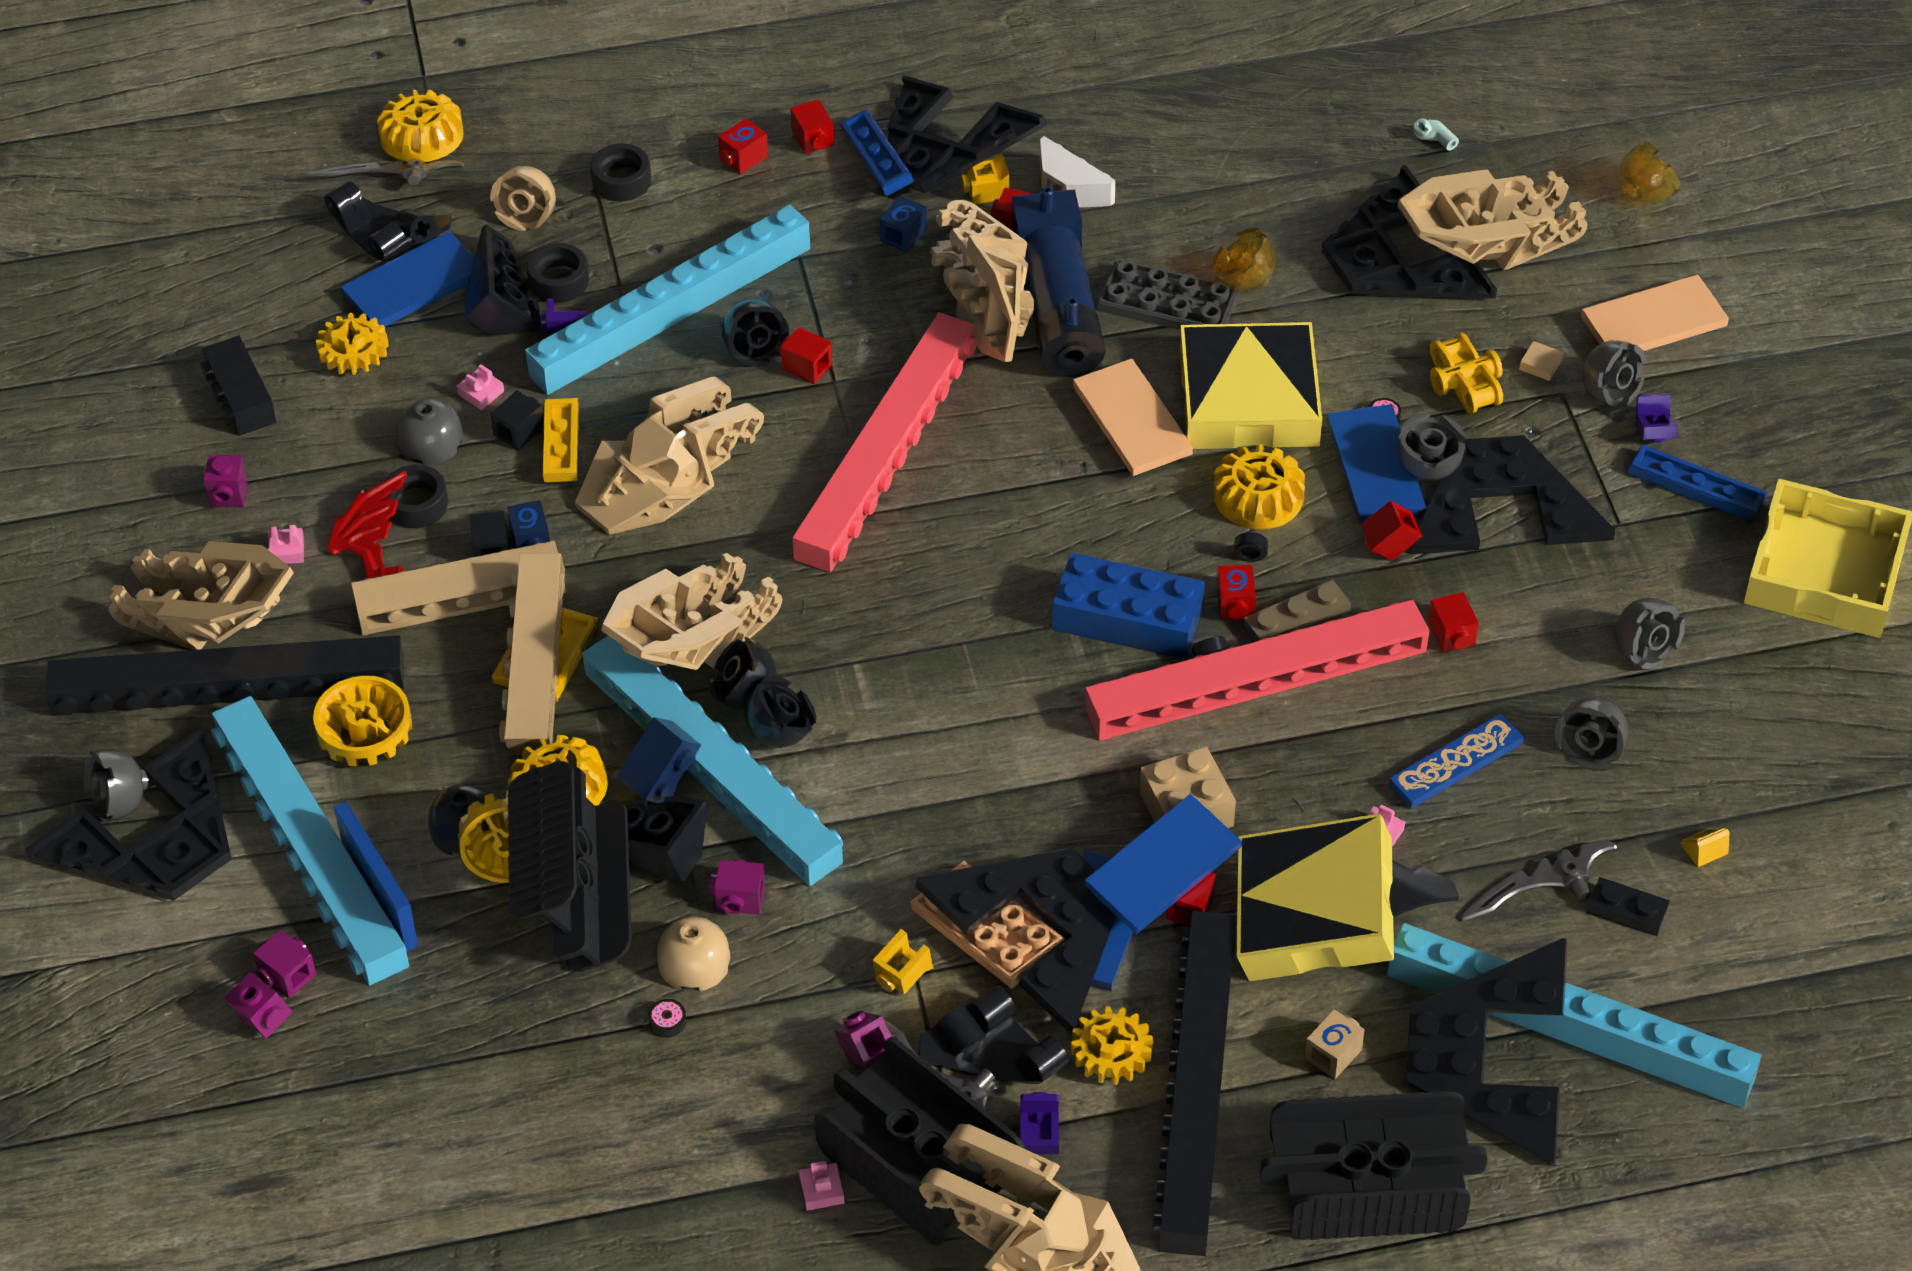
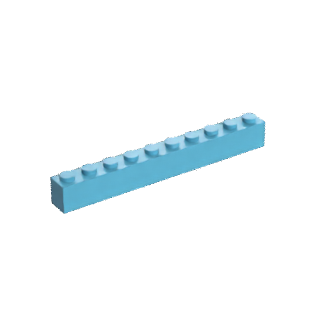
(667, 299)
(720, 763)
(310, 842)
(1591, 1021)

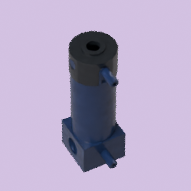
(1058, 281)

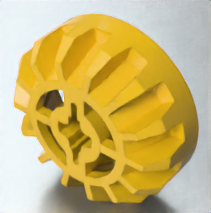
(420, 127)
(1252, 493)
(361, 708)
(587, 760)
(481, 853)

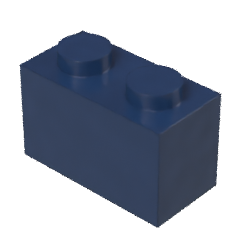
(659, 760)

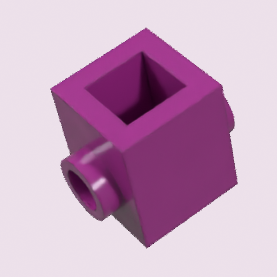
(225, 481)
(738, 887)
(284, 963)
(264, 1010)
(862, 1037)

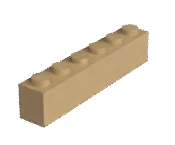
(439, 590)
(534, 651)

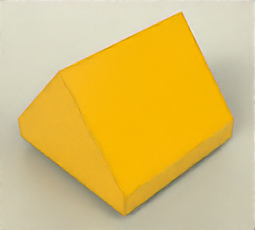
(1707, 845)

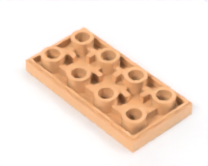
(1657, 315)
(1132, 417)
(1004, 943)

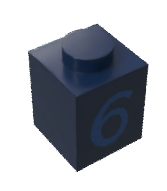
(903, 223)
(528, 524)

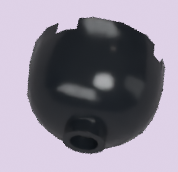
(754, 331)
(740, 671)
(778, 713)
(446, 814)

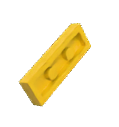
(561, 440)

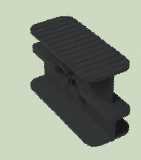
(570, 864)
(895, 1096)
(1417, 1131)

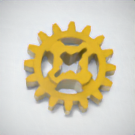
(352, 343)
(1111, 1045)

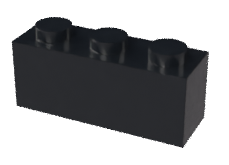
(237, 385)

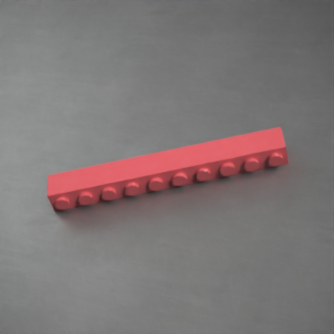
(884, 443)
(1256, 669)

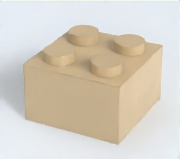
(1192, 773)

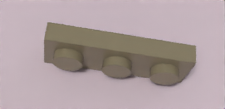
(1298, 612)

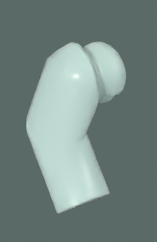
(1435, 131)

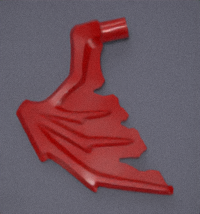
(367, 524)

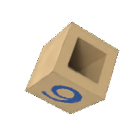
(1334, 1044)

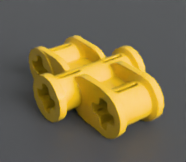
(1466, 372)

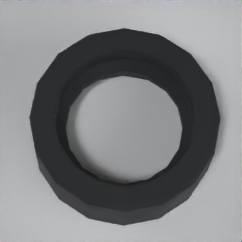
(624, 188)
(558, 255)
(425, 513)

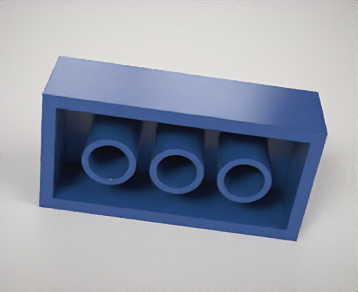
(1128, 605)

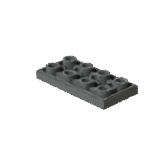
(1165, 296)

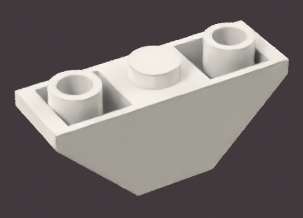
(1066, 171)

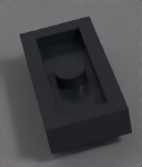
(1628, 906)

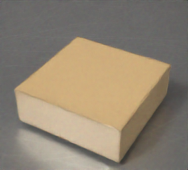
(1541, 360)

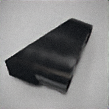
(381, 229)
(1418, 888)
(990, 1038)

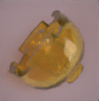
(1647, 176)
(1246, 262)

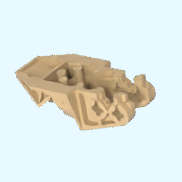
(1493, 217)
(985, 276)
(666, 457)
(203, 593)
(665, 613)
(1073, 1236)

